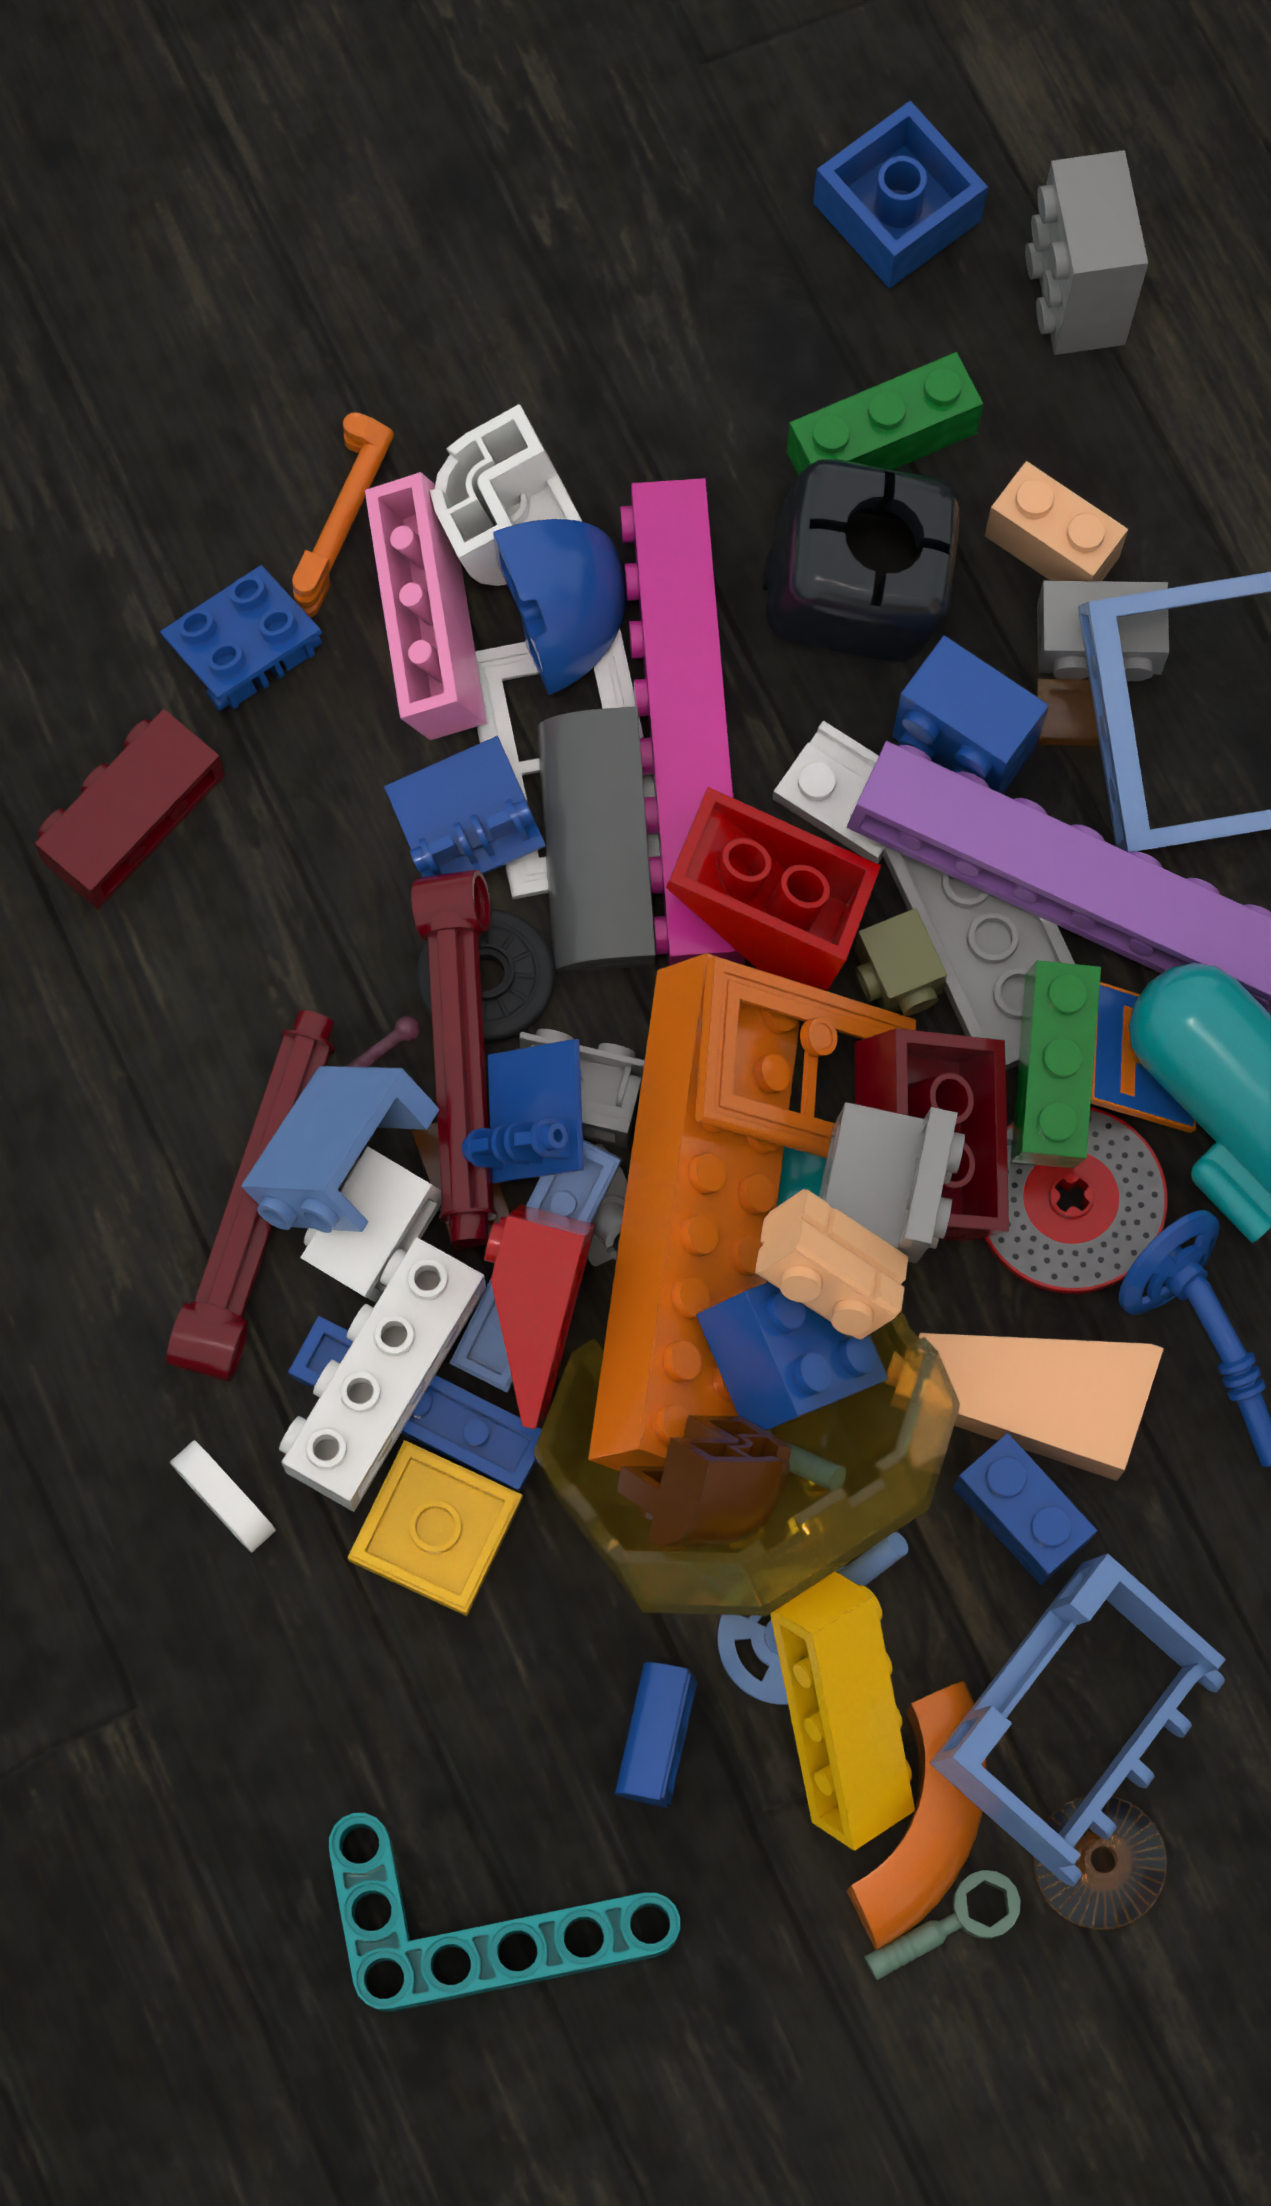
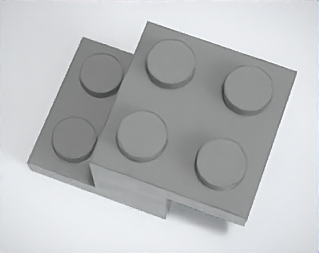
(892, 1172)

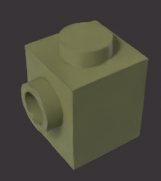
(899, 964)

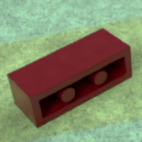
(129, 807)

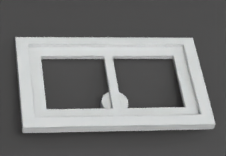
(529, 874)

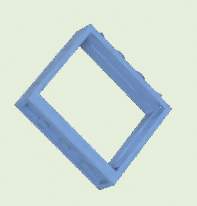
(1115, 718)

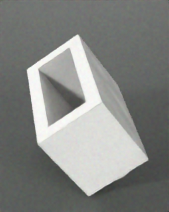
(397, 1211)

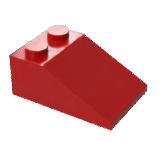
(772, 889)
(535, 1293)

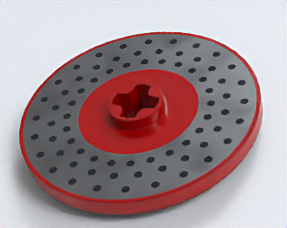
(1092, 1246)

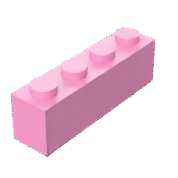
(424, 610)

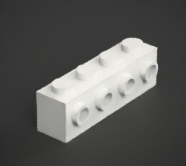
(383, 1372)

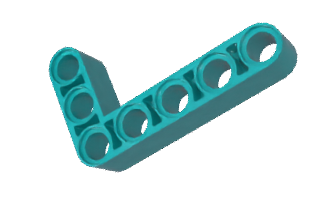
(480, 1943)

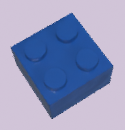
(899, 194)
(969, 716)
(784, 1356)

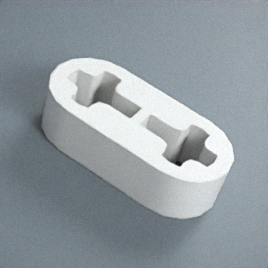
(222, 1496)

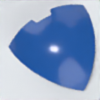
(567, 594)

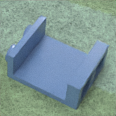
(323, 1138)

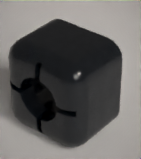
(825, 594)

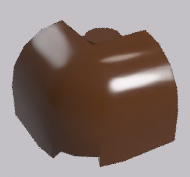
(714, 1484)

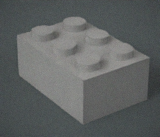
(1087, 253)

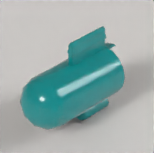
(1213, 1055)

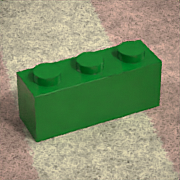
(892, 420)
(1056, 1064)

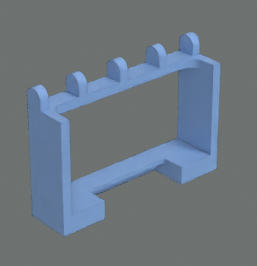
(987, 1720)

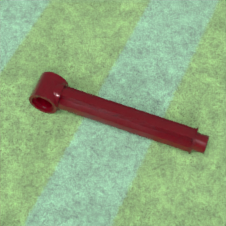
(452, 916)
(212, 1329)

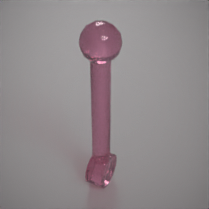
(405, 1029)

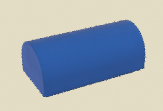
(656, 1734)

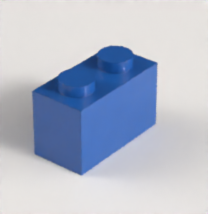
(1024, 1508)

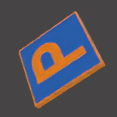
(1118, 1075)

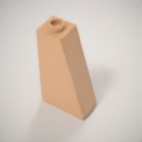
(1053, 1395)

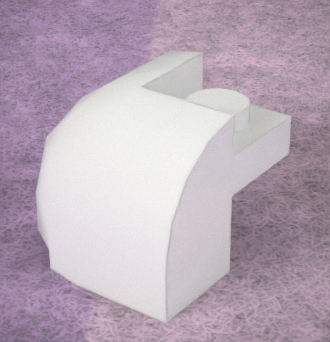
(493, 482)

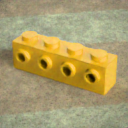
(843, 1710)

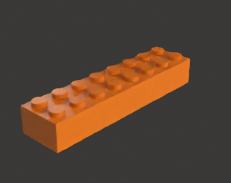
(686, 1223)

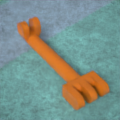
(312, 575)

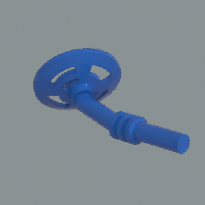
(1186, 1278)

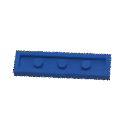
(445, 1417)

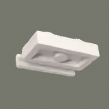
(827, 785)

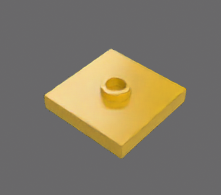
(435, 1528)

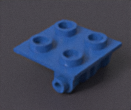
(242, 636)
(465, 813)
(532, 1114)

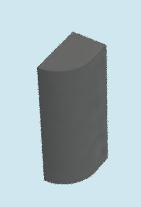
(596, 840)

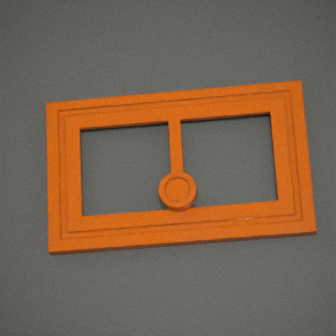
(824, 1016)

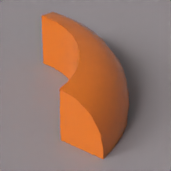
(938, 1835)

